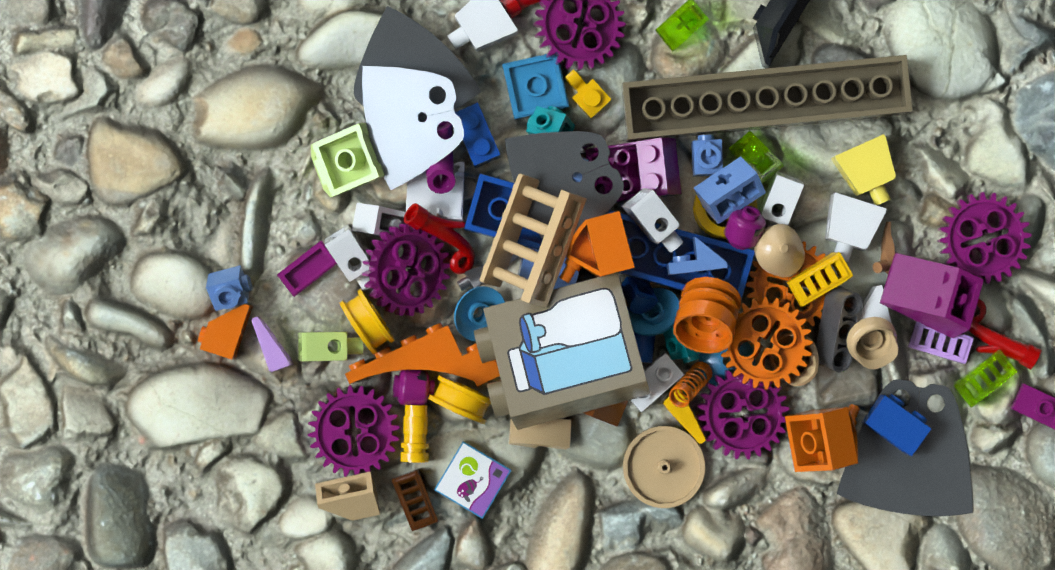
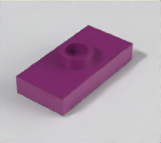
(1035, 405)

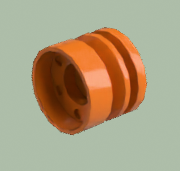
(707, 315)

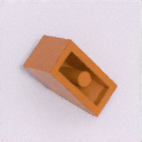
(225, 332)

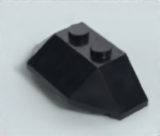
(775, 25)

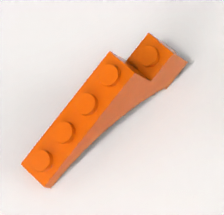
(431, 352)

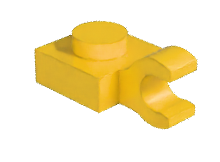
(589, 96)

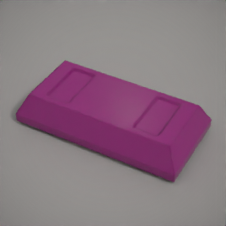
(307, 268)

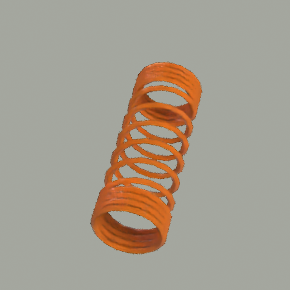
(686, 388)

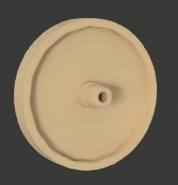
(663, 466)

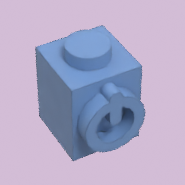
(706, 155)
(228, 288)

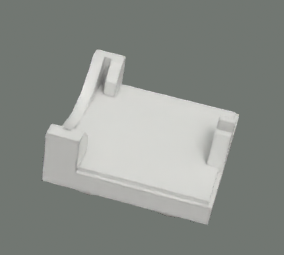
(444, 205)

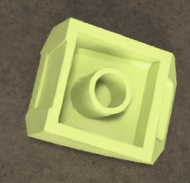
(346, 160)

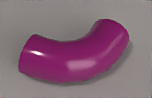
(442, 174)

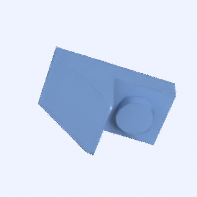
(704, 260)

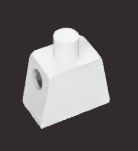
(482, 24)
(781, 190)
(645, 210)
(852, 223)
(344, 246)

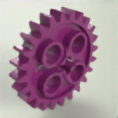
(602, 31)
(976, 214)
(386, 259)
(327, 432)
(744, 438)

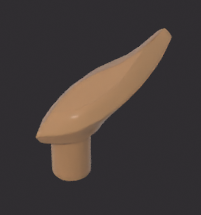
(887, 251)

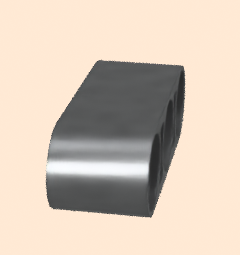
(839, 314)

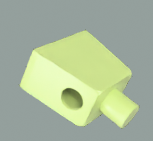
(314, 346)

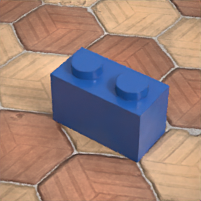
(477, 136)
(896, 424)

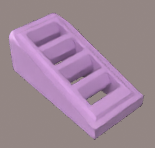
(964, 348)
(272, 350)

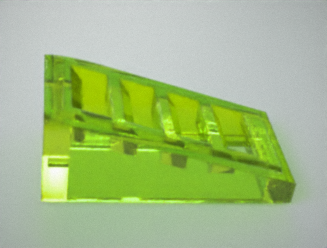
(972, 399)

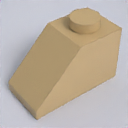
(349, 496)

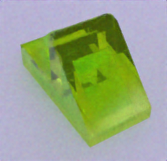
(756, 155)

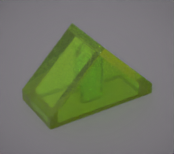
(682, 25)

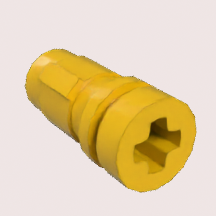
(415, 434)

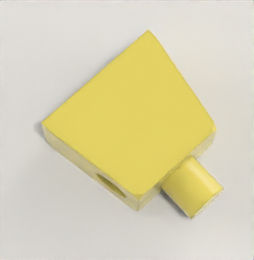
(867, 168)

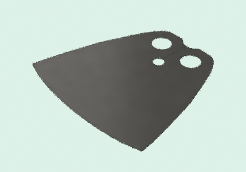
(929, 482)

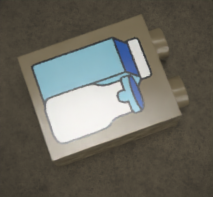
(564, 355)

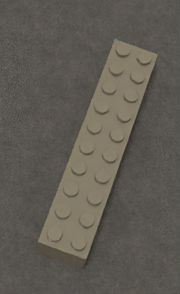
(766, 98)

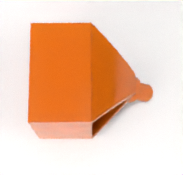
(598, 247)
(823, 438)

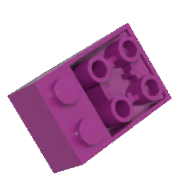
(642, 165)
(932, 294)

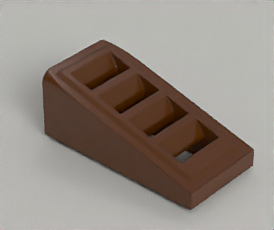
(405, 478)

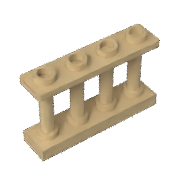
(553, 246)

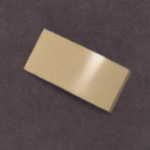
(549, 434)

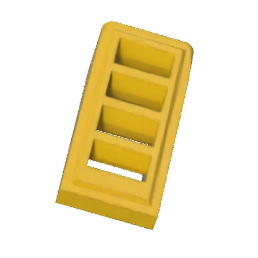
(840, 267)
(685, 417)

